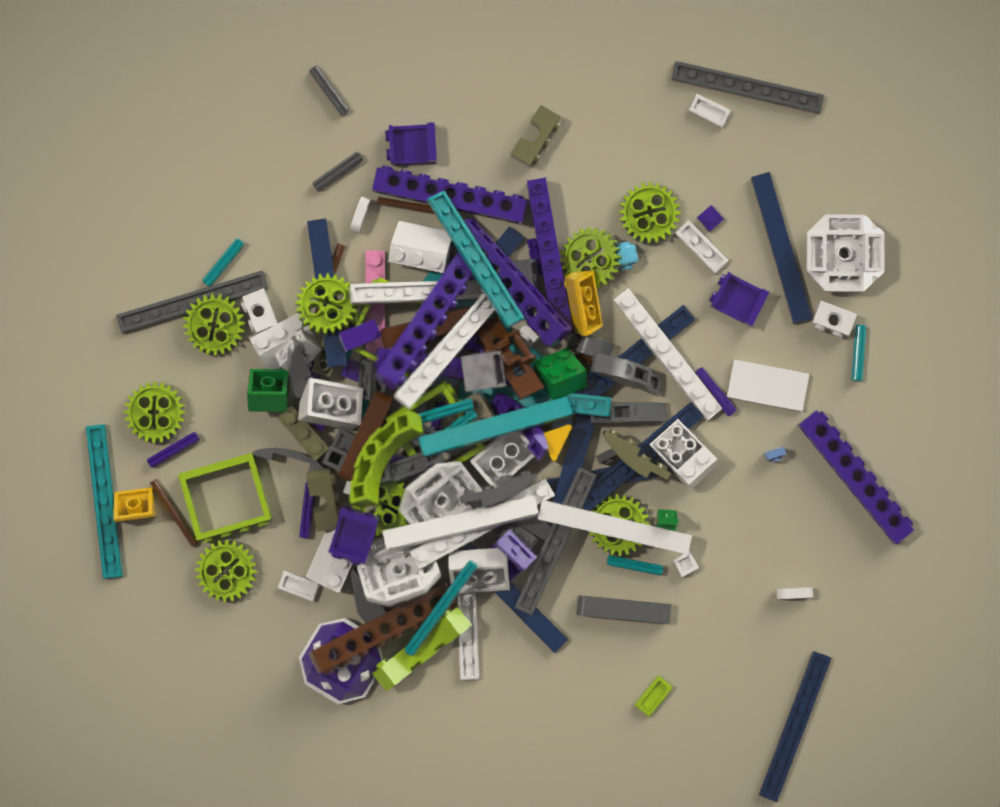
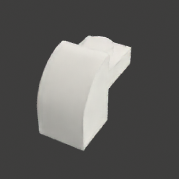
(529, 336)

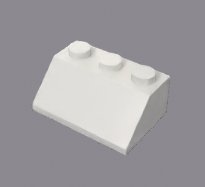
(420, 247)
(276, 337)
(331, 404)
(503, 457)
(326, 569)
(491, 569)

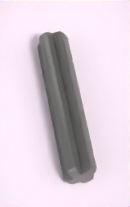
(328, 90)
(337, 171)

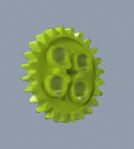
(654, 229)
(581, 243)
(197, 320)
(320, 320)
(137, 412)
(389, 492)
(612, 508)
(214, 557)

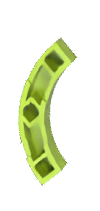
(377, 453)
(400, 665)

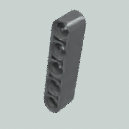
(623, 609)

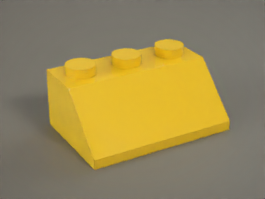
(583, 302)

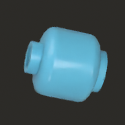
(628, 255)

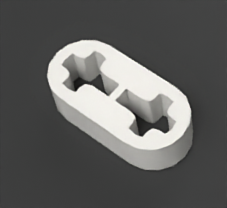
(360, 214)
(789, 593)

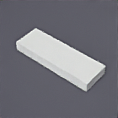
(701, 247)

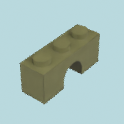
(528, 151)
(303, 433)
(321, 484)

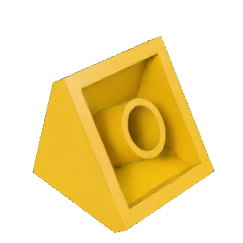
(555, 440)
(134, 504)

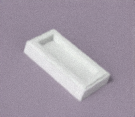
(709, 110)
(298, 586)

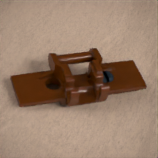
(515, 368)

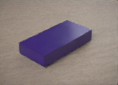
(359, 335)

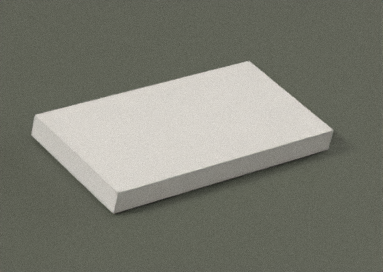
(767, 385)

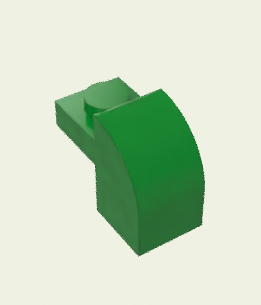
(667, 519)

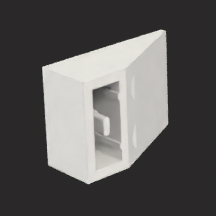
(684, 454)

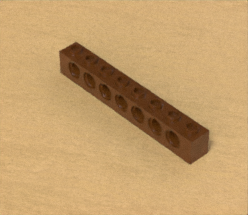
(320, 655)

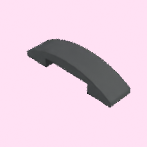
(269, 453)
(409, 467)

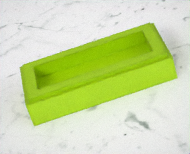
(653, 696)

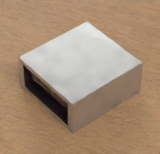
(483, 371)

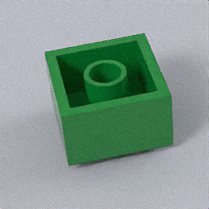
(560, 373)
(268, 390)

